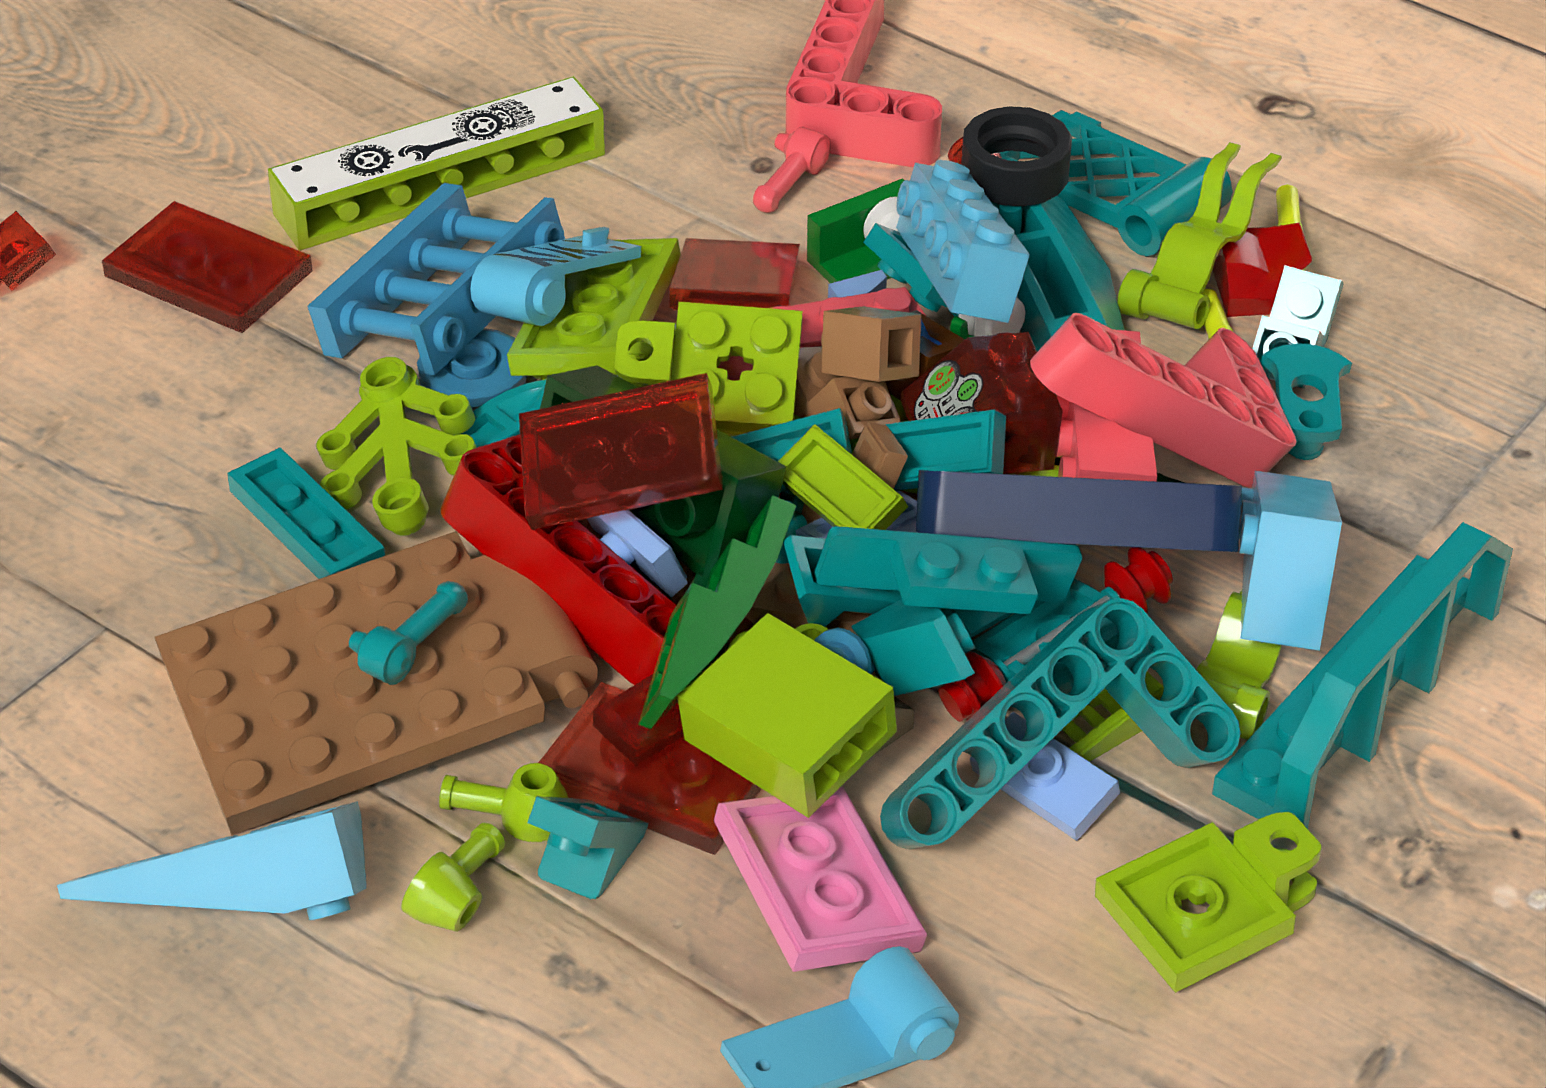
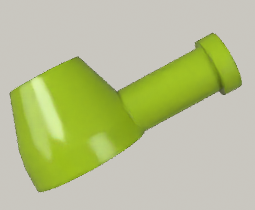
(511, 803)
(442, 888)

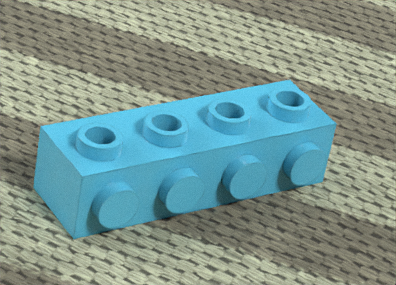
(961, 241)

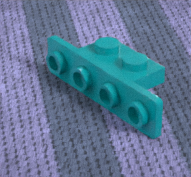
(949, 568)

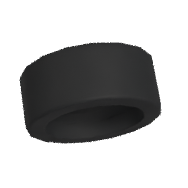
(1022, 131)

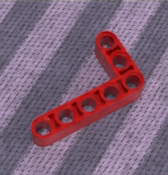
(601, 594)

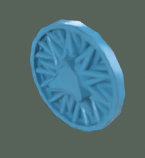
(477, 370)

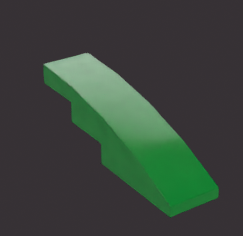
(711, 614)

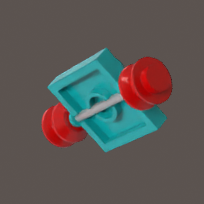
(1016, 640)

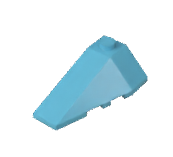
(273, 869)

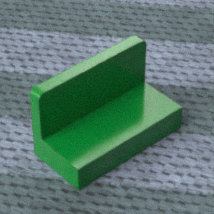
(837, 236)

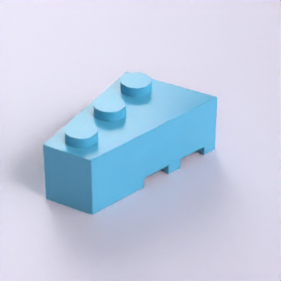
(1289, 558)

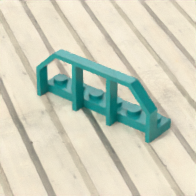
(1348, 689)

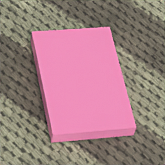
(818, 881)

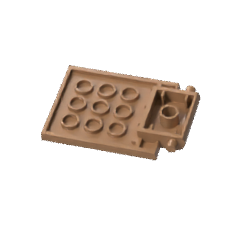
(298, 723)

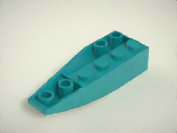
(1061, 272)

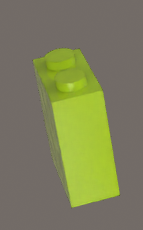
(787, 714)

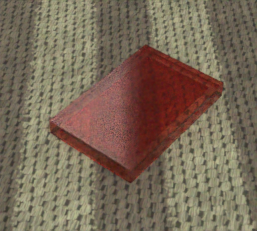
(207, 266)
(735, 273)
(619, 451)
(670, 790)

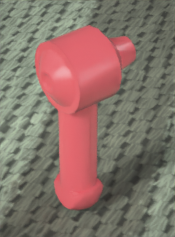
(804, 152)

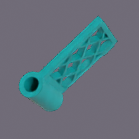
(1151, 203)

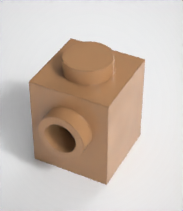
(871, 343)

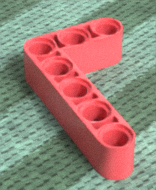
(858, 117)
(1209, 410)

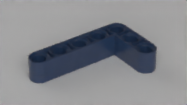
(1080, 510)

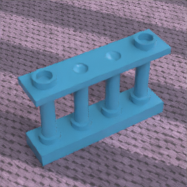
(398, 271)

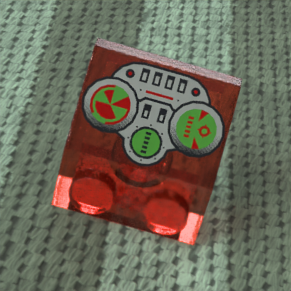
(993, 375)

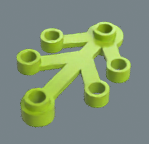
(385, 392)

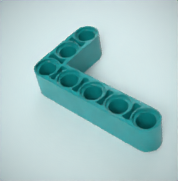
(1049, 710)

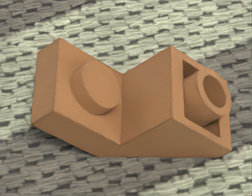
(858, 398)

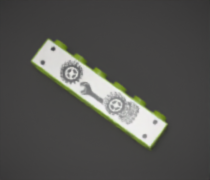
(398, 170)

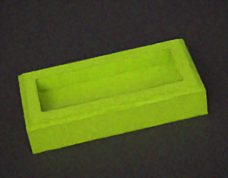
(839, 484)

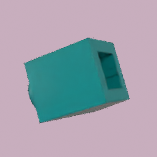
(916, 646)

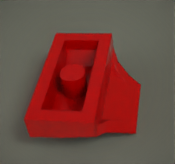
(1253, 266)

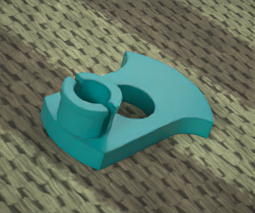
(1310, 420)

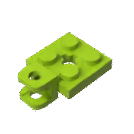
(710, 335)
(1240, 882)

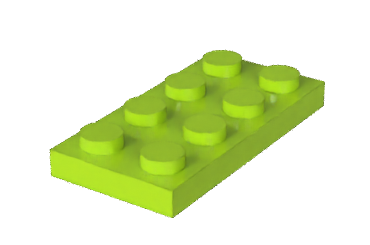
(593, 311)

